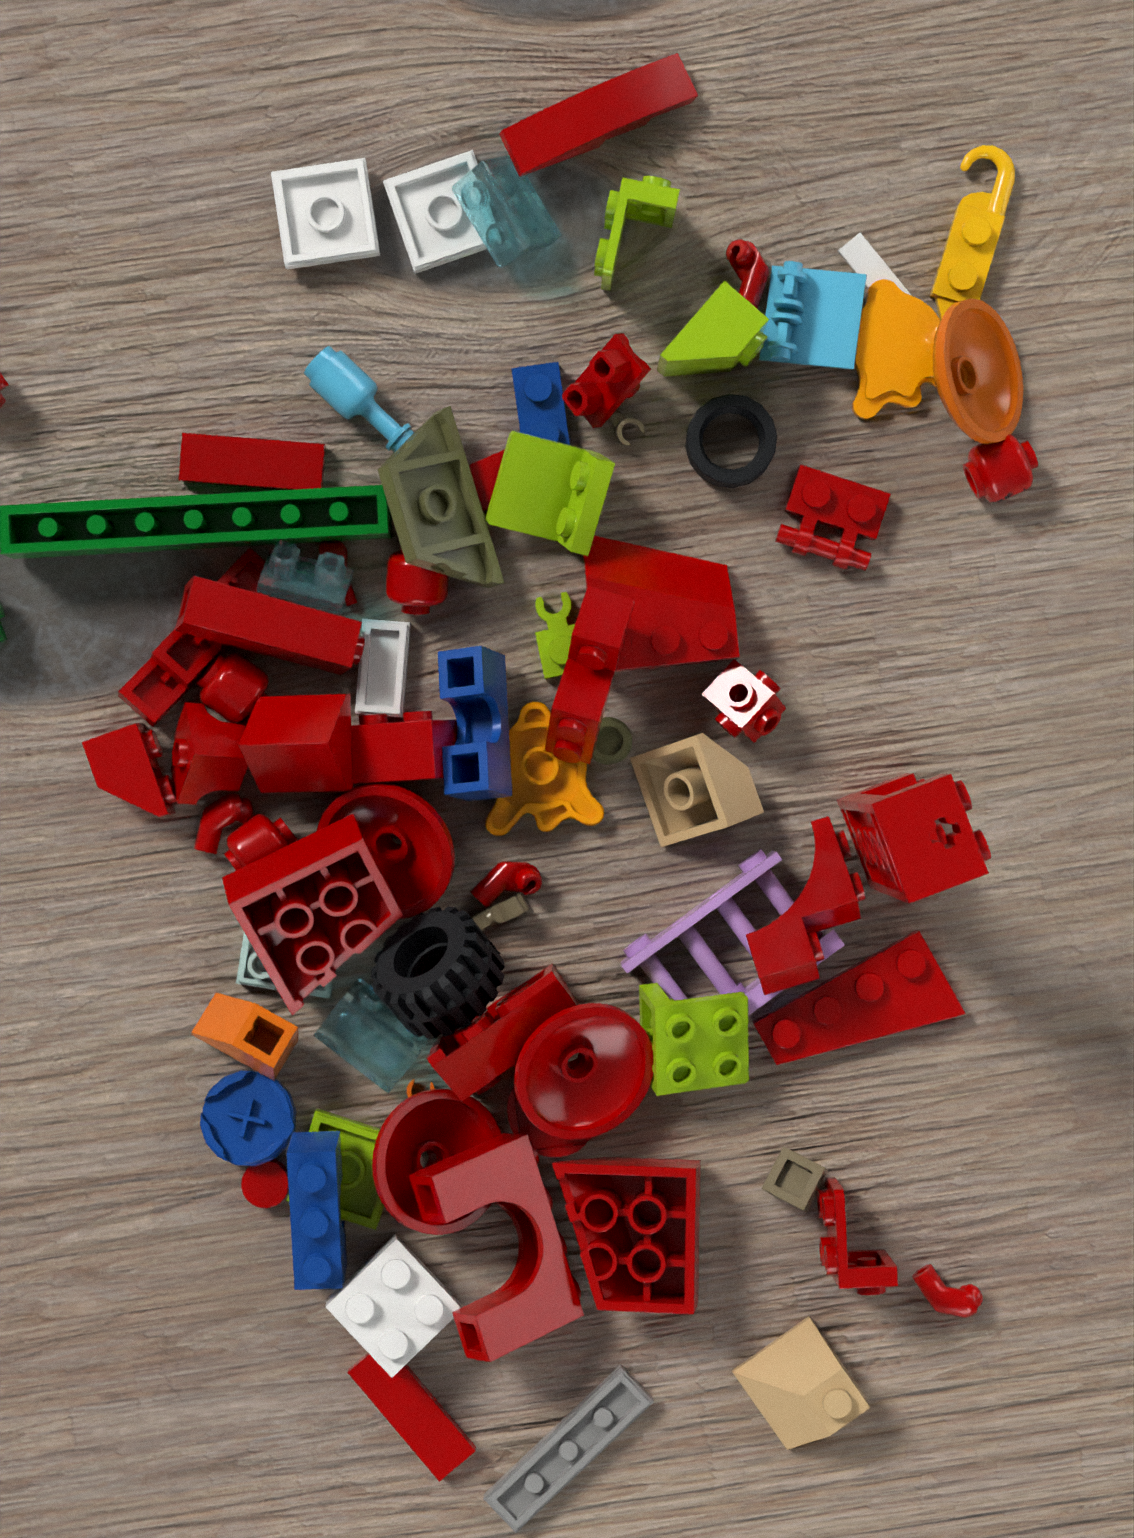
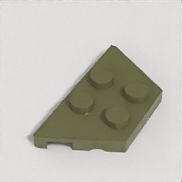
(439, 505)

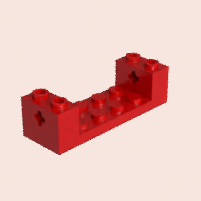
(903, 845)

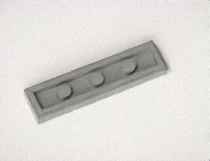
(568, 1448)

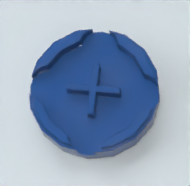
(248, 1118)

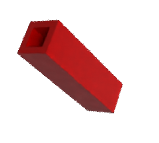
(269, 626)

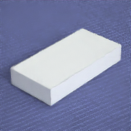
(383, 668)

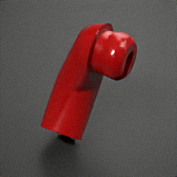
(750, 269)
(218, 816)

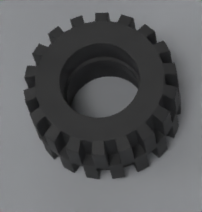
(437, 972)

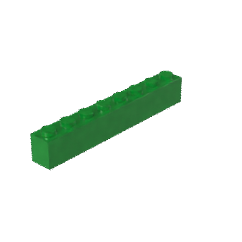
(194, 522)

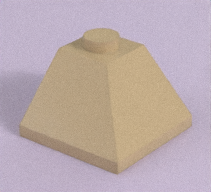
(694, 789)
(801, 1386)

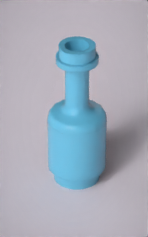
(352, 394)

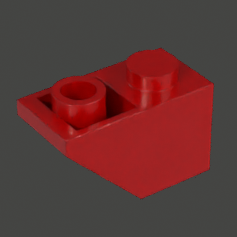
(128, 768)

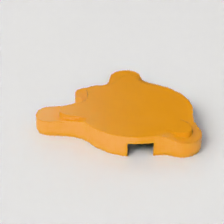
(893, 349)
(540, 781)

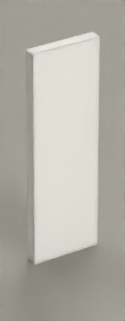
(865, 260)

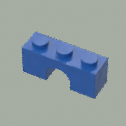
(477, 691)
(315, 1210)

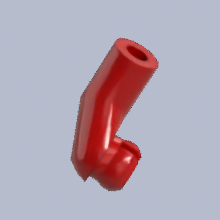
(508, 877)
(947, 1300)

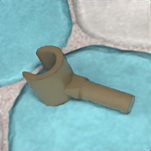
(619, 421)

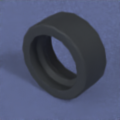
(735, 405)

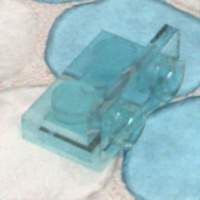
(505, 210)
(370, 1036)

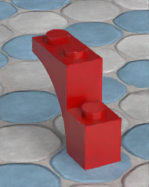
(588, 675)
(789, 946)

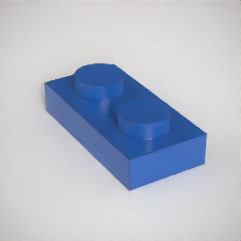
(540, 401)

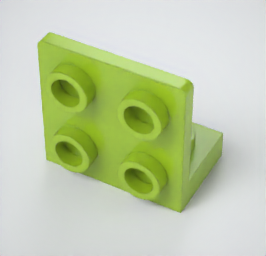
(550, 491)
(695, 1040)

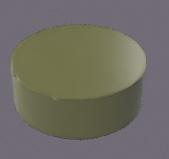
(612, 742)

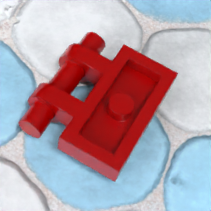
(837, 504)

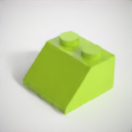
(716, 337)

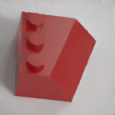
(679, 608)
(312, 907)
(492, 1043)
(636, 1230)

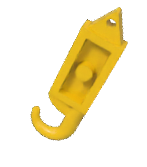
(973, 233)

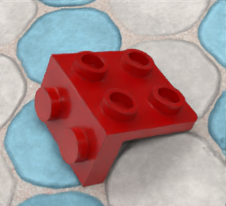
(860, 1269)

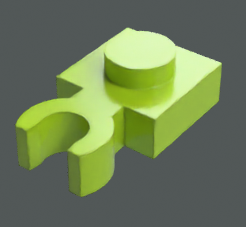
(554, 642)

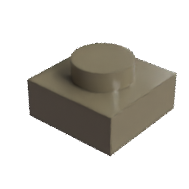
(794, 1179)

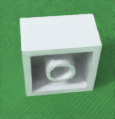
(393, 1305)

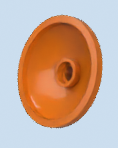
(978, 371)

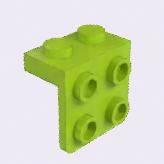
(642, 201)

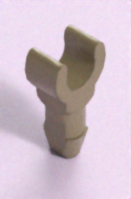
(501, 912)

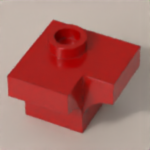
(205, 755)

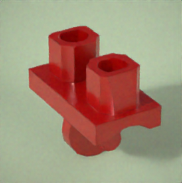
(606, 382)

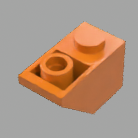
(247, 1033)

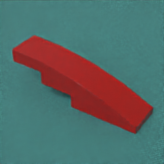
(598, 114)
(183, 657)

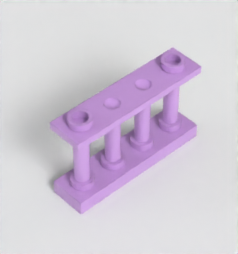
(753, 868)

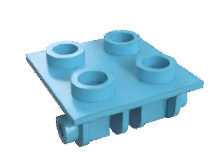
(813, 316)

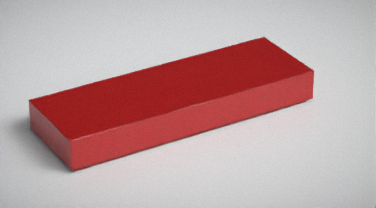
(251, 462)
(414, 1415)

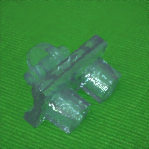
(305, 580)

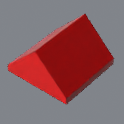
(300, 743)

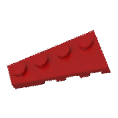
(872, 999)

